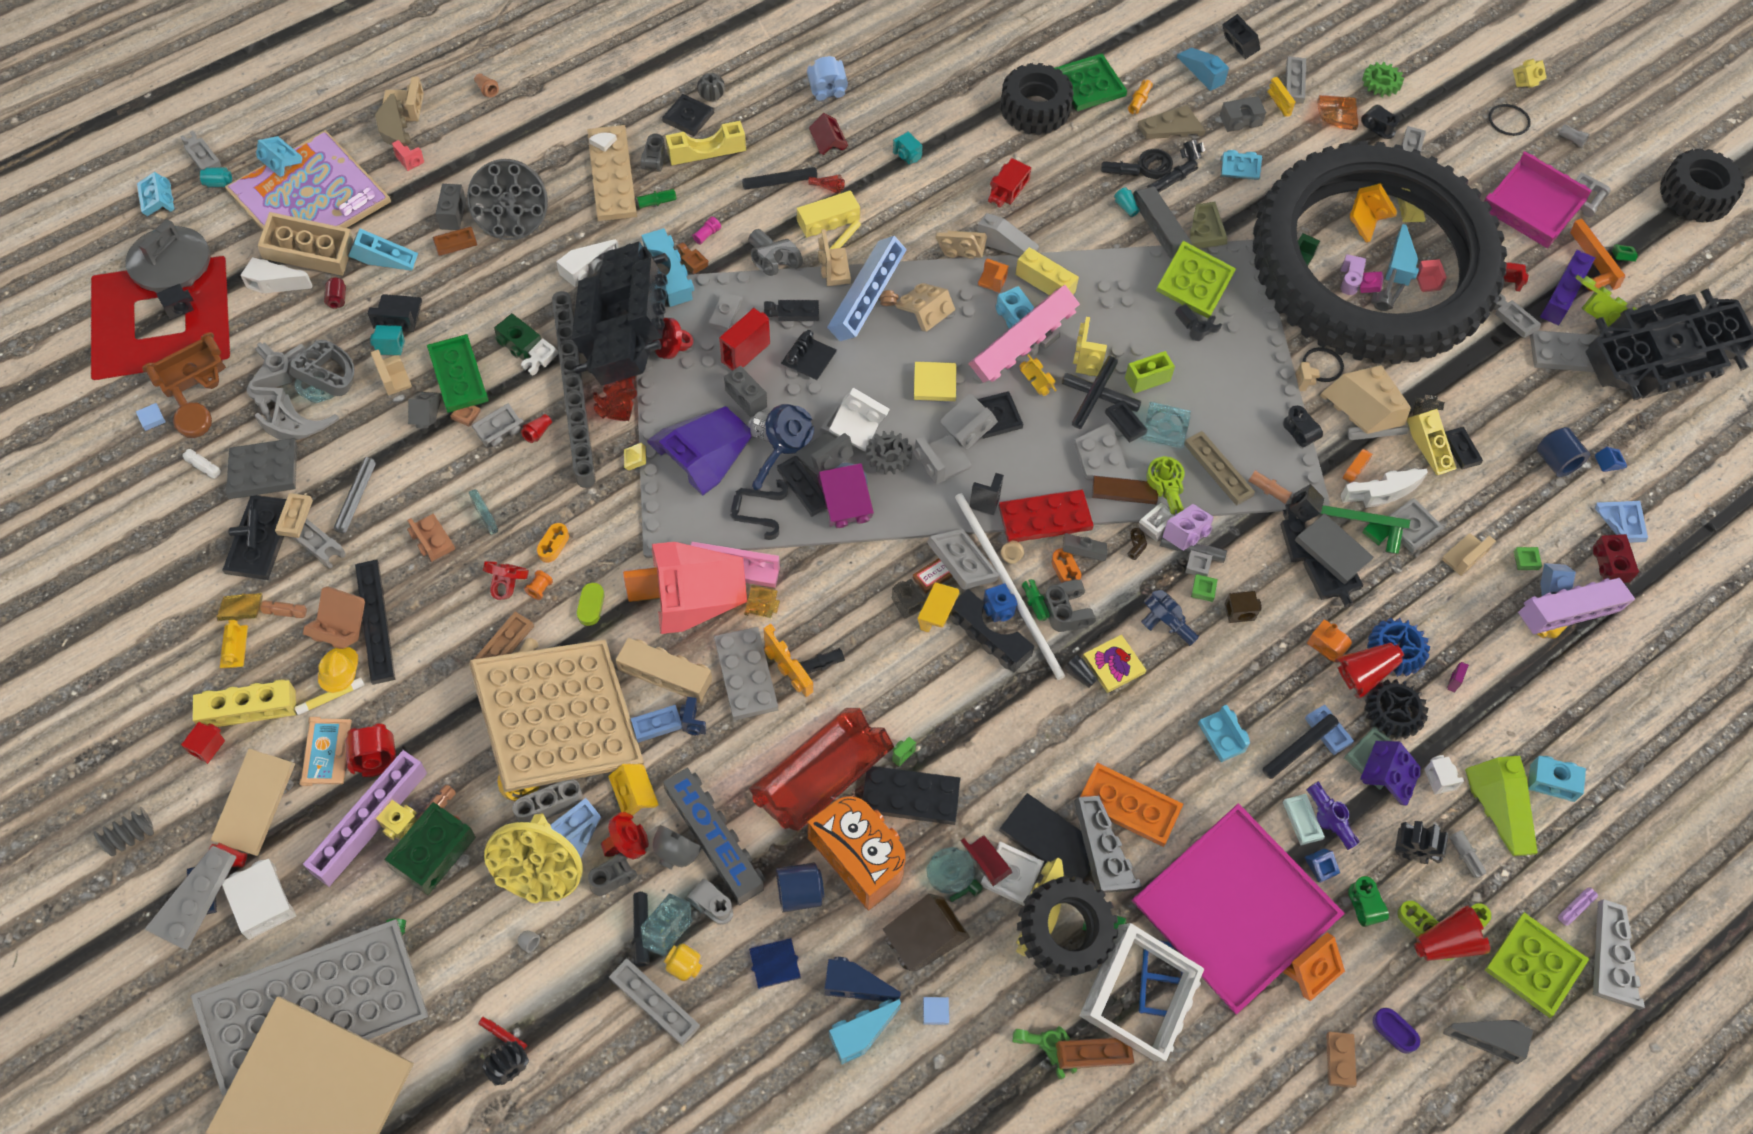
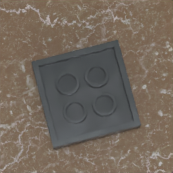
(261, 468)

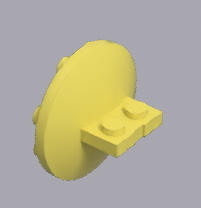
(533, 861)

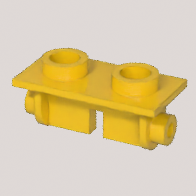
(1043, 381)
(233, 645)

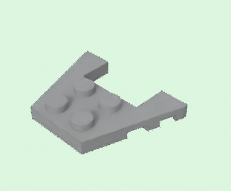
(1102, 455)

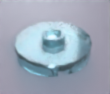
(951, 860)

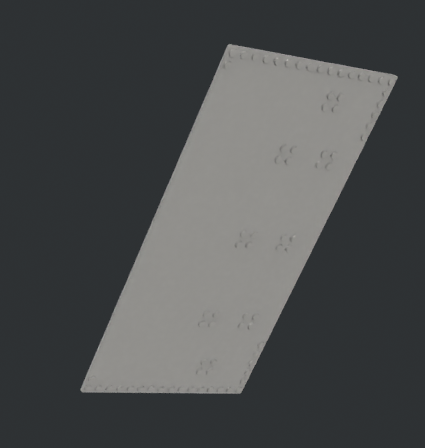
(1230, 380)

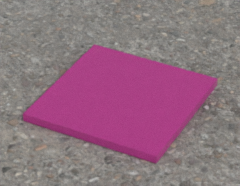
(1237, 908)

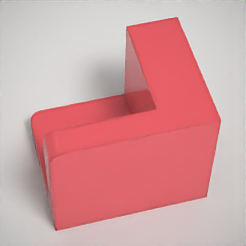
(1431, 275)

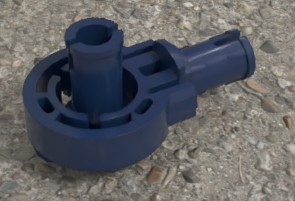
(1165, 608)

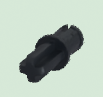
(1120, 168)

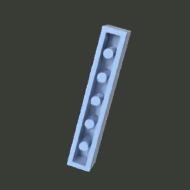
(866, 288)

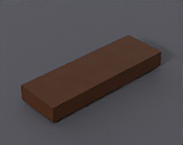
(1124, 490)

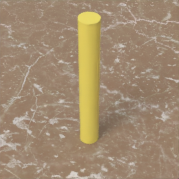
(846, 235)

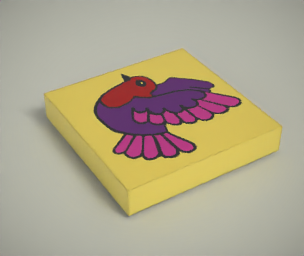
(1114, 663)

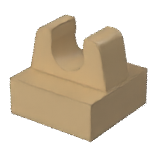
(1306, 376)

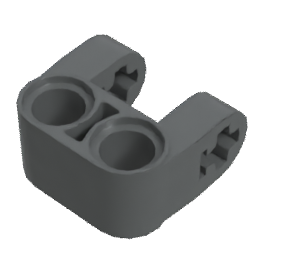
(1074, 619)

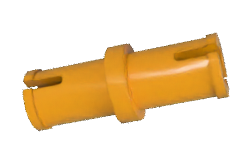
(1140, 96)

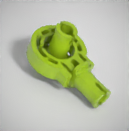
(1164, 481)

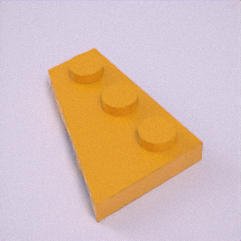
(792, 668)

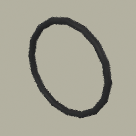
(1508, 133)

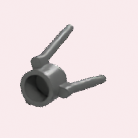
(1384, 300)

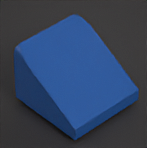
(1610, 459)
(1323, 864)

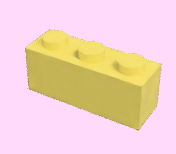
(828, 213)
(1044, 273)

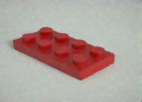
(1045, 516)

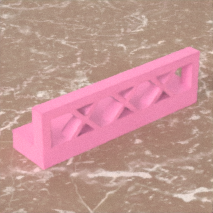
(756, 568)

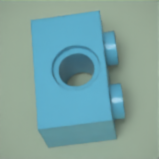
(1568, 787)

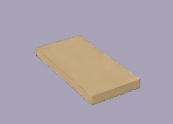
(253, 802)

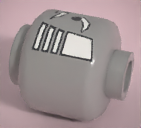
(757, 425)

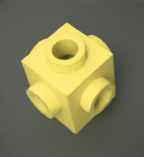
(1533, 71)
(396, 820)

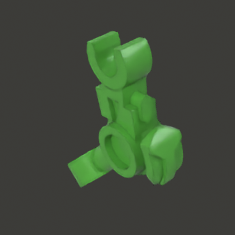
(1046, 1041)

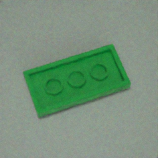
(457, 373)

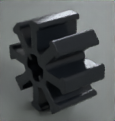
(1421, 842)

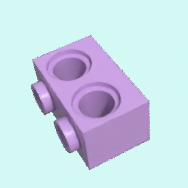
(1188, 527)

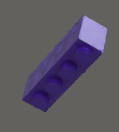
(1567, 287)

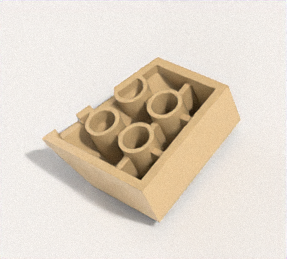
(1369, 399)

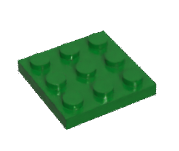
(1093, 82)

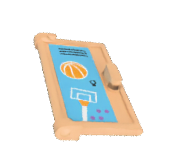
(323, 745)

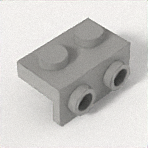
(498, 425)

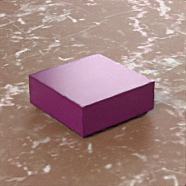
(1457, 677)

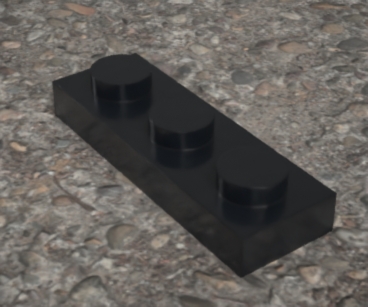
(802, 485)

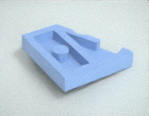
(1624, 518)
(578, 825)

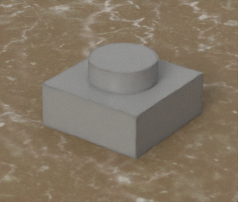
(1198, 563)

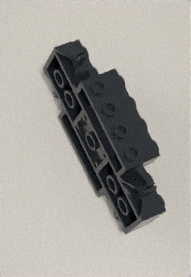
(620, 313)
(1642, 357)

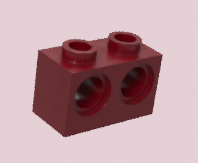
(1615, 558)

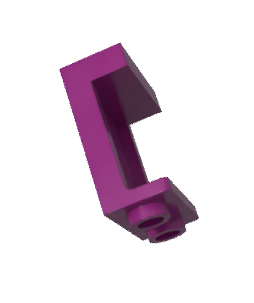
(846, 495)

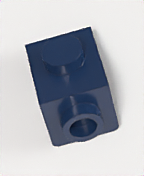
(688, 715)

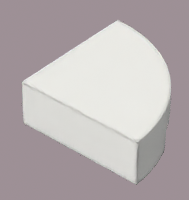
(602, 140)

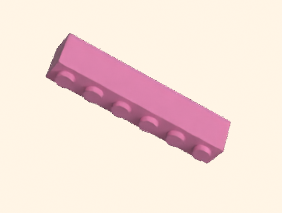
(1023, 334)

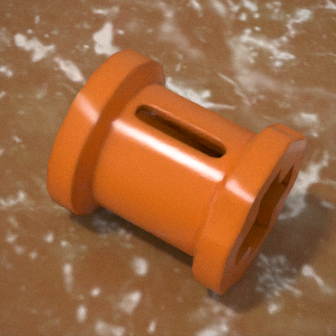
(538, 585)

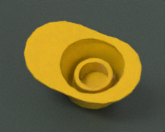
(337, 669)

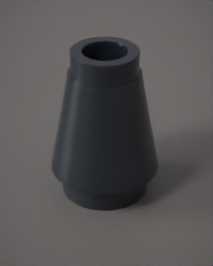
(1081, 671)

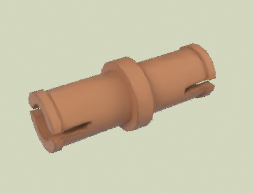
(1270, 487)

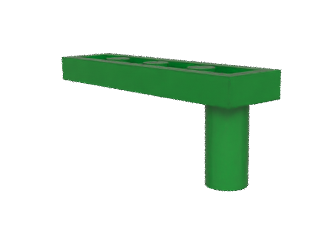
(1396, 524)

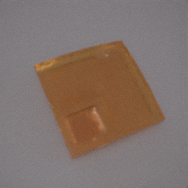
(1338, 111)

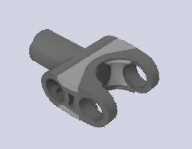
(769, 254)

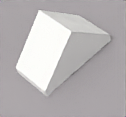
(1155, 521)

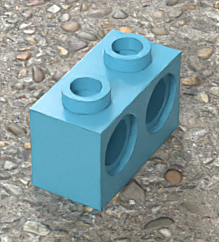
(1013, 306)

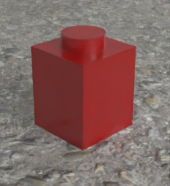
(203, 741)

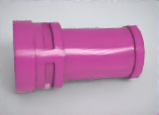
(710, 227)

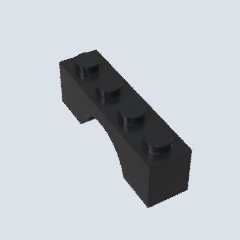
(1010, 649)

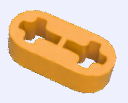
(549, 541)

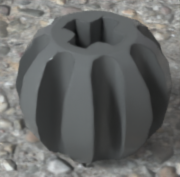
(711, 87)

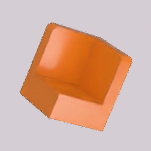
(993, 275)

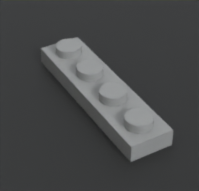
(654, 1002)

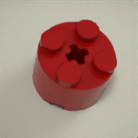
(369, 750)

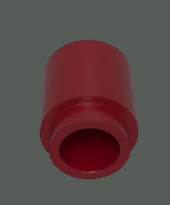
(335, 293)

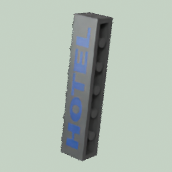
(711, 833)

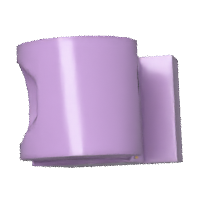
(1354, 271)

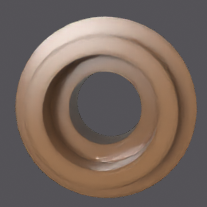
(888, 298)

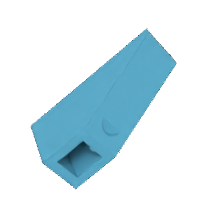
(857, 1036)

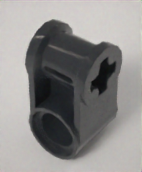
(1380, 119)
(1302, 428)

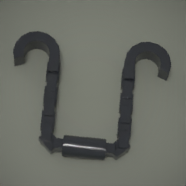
(754, 520)

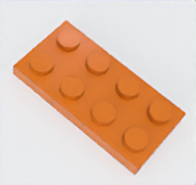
(1133, 804)

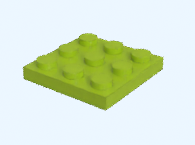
(1195, 279)
(1536, 965)

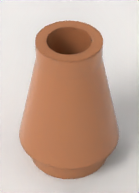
(487, 85)

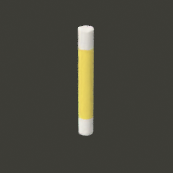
(326, 697)

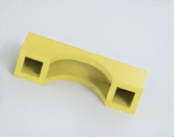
(726, 141)

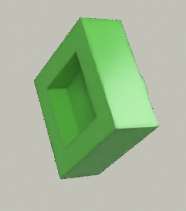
(1527, 558)
(1204, 588)
(903, 751)

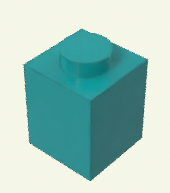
(388, 340)

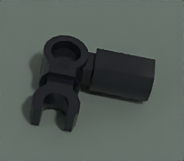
(1197, 328)

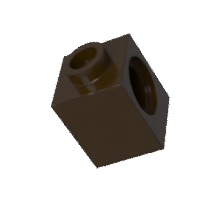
(1242, 606)

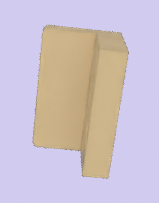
(1467, 553)

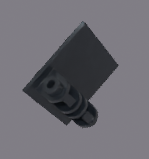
(809, 356)

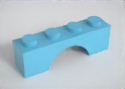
(679, 287)

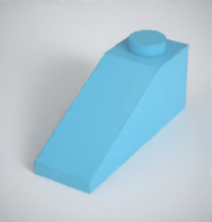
(381, 252)
(1403, 258)

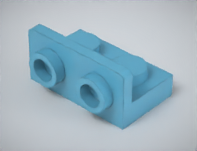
(277, 154)
(1241, 165)
(154, 193)
(1225, 734)

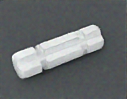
(201, 463)

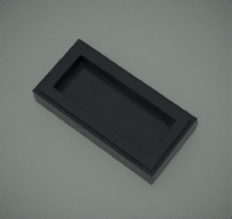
(1126, 421)

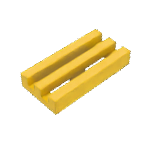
(1281, 96)

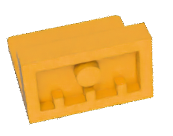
(1369, 207)

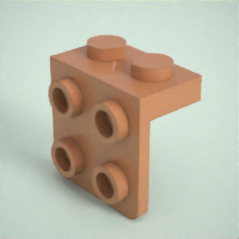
(337, 618)

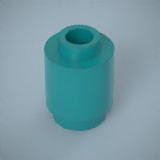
(215, 177)

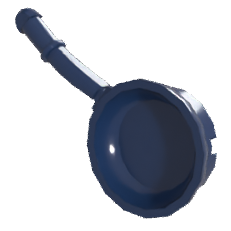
(788, 431)

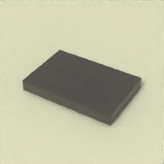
(1334, 548)

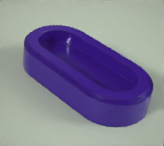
(1396, 1030)

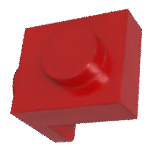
(1516, 274)

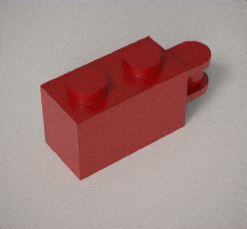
(1009, 182)

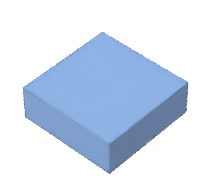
(150, 416)
(936, 1011)

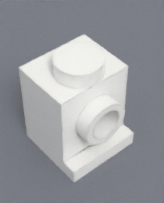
(1442, 775)

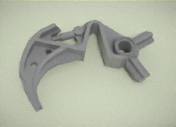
(262, 389)

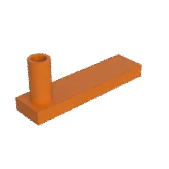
(1609, 270)

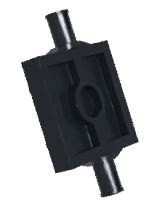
(1328, 585)

